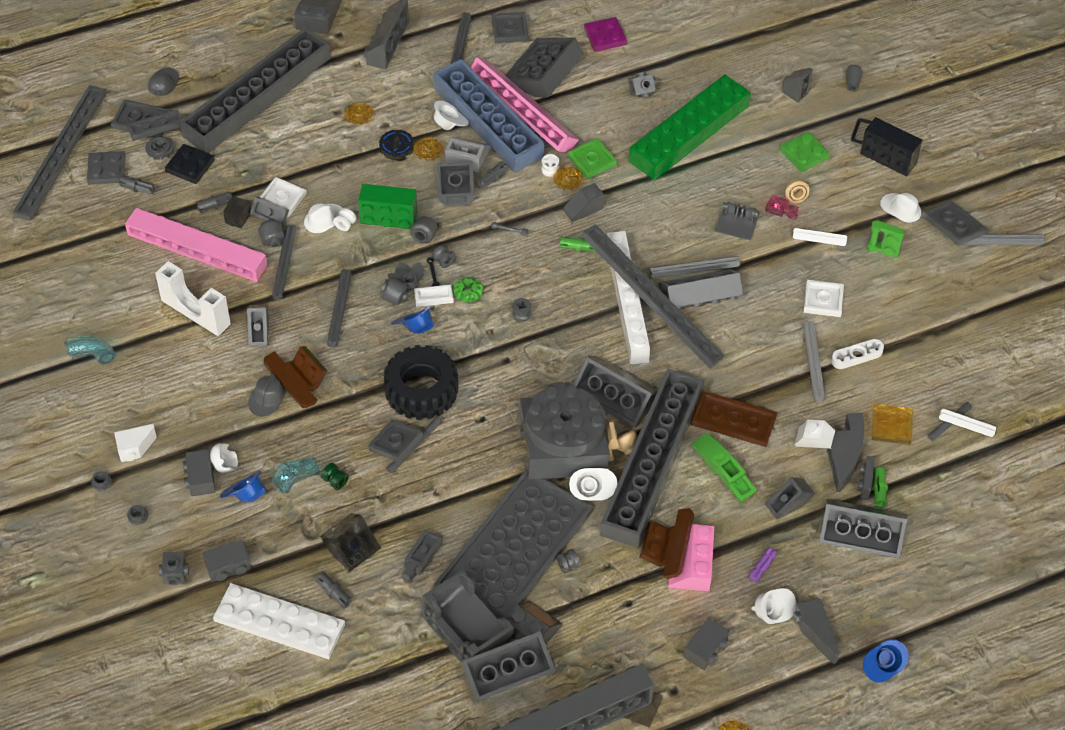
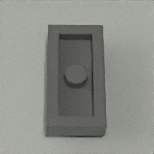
(267, 210)
(867, 472)

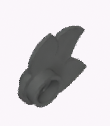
(408, 274)

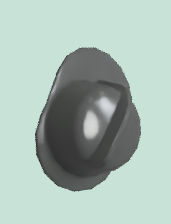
(266, 396)

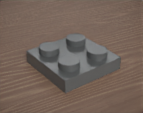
(509, 27)
(105, 167)
(395, 440)

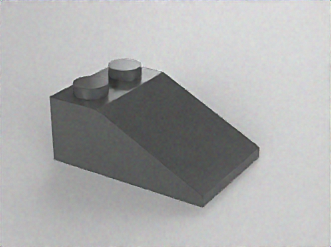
(316, 15)

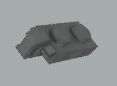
(421, 554)

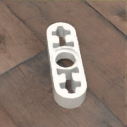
(852, 360)

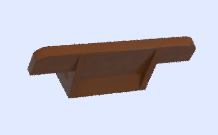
(299, 375)
(668, 545)

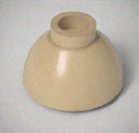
(797, 191)
(627, 442)

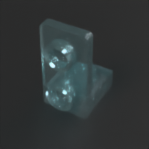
(290, 471)

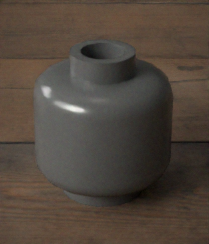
(424, 229)
(271, 232)
(394, 291)

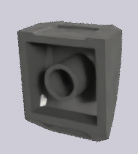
(455, 183)

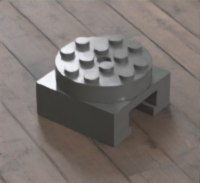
(563, 432)

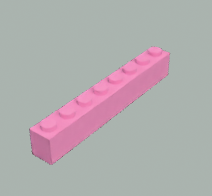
(525, 106)
(196, 244)

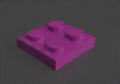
(605, 34)

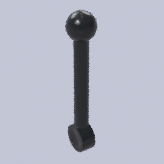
(430, 260)

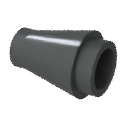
(853, 76)

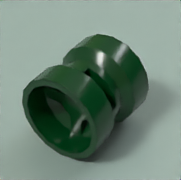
(333, 475)

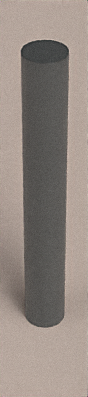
(945, 425)

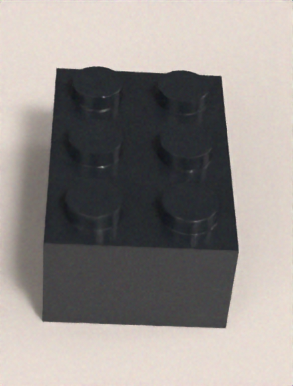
(891, 146)

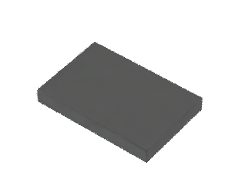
(134, 111)
(954, 222)

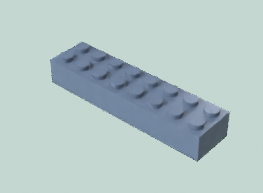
(489, 115)

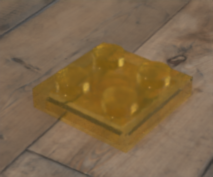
(892, 424)

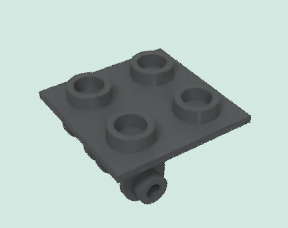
(737, 221)

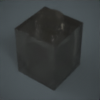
(237, 212)

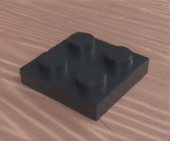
(189, 163)

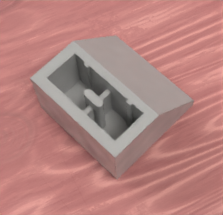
(464, 150)

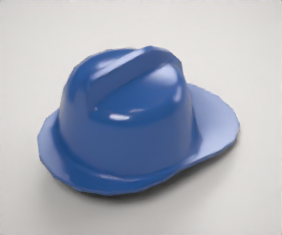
(417, 322)
(246, 489)
(885, 660)

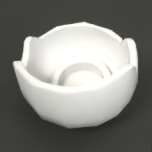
(223, 459)

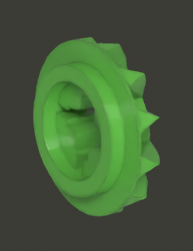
(468, 295)

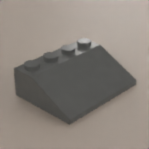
(545, 65)

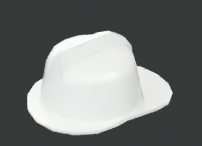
(448, 116)
(902, 206)
(321, 217)
(593, 484)
(775, 606)

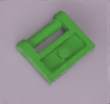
(891, 241)

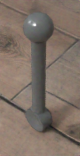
(524, 232)

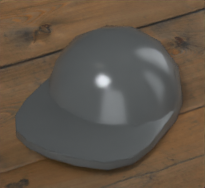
(163, 81)

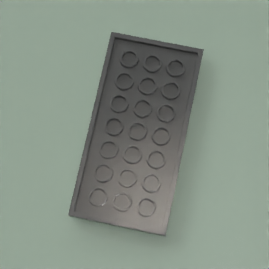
(519, 542)

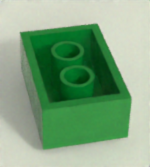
(387, 206)

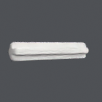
(818, 236)
(967, 422)

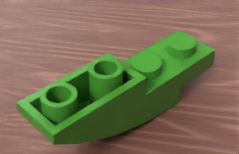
(725, 466)

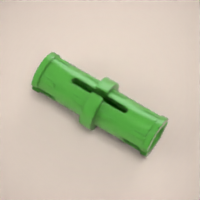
(575, 243)
(880, 487)

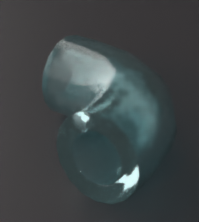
(90, 346)

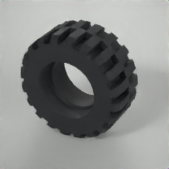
(423, 402)

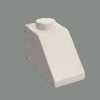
(815, 434)
(134, 442)

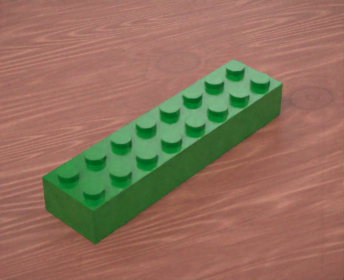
(689, 127)

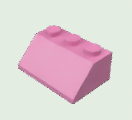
(698, 560)

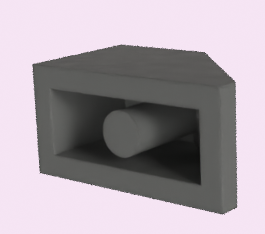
(797, 84)
(584, 202)
(258, 325)
(790, 497)

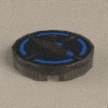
(396, 144)

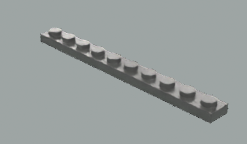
(59, 153)
(653, 296)

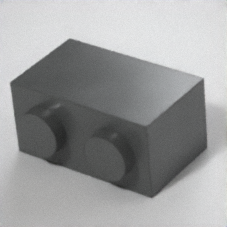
(200, 473)
(226, 561)
(706, 644)

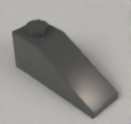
(816, 627)

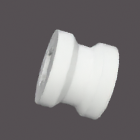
(550, 165)
(344, 219)

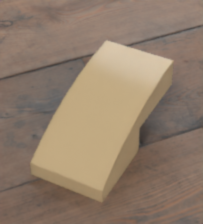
(611, 439)

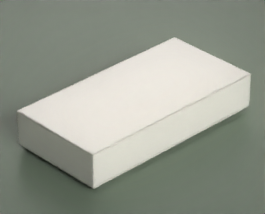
(433, 295)

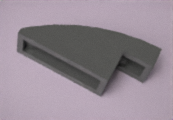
(846, 450)

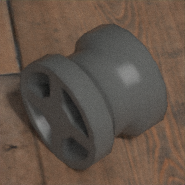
(444, 256)
(523, 314)
(568, 561)

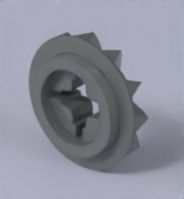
(160, 142)

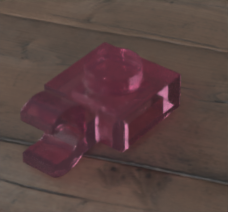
(780, 206)

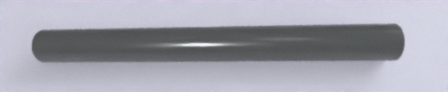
(426, 432)

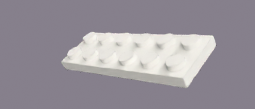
(279, 621)

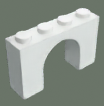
(208, 311)

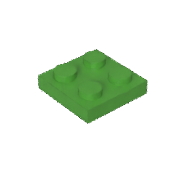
(804, 151)
(592, 158)

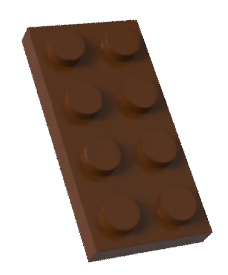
(734, 418)

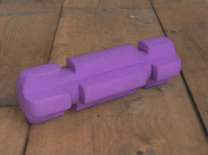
(762, 565)

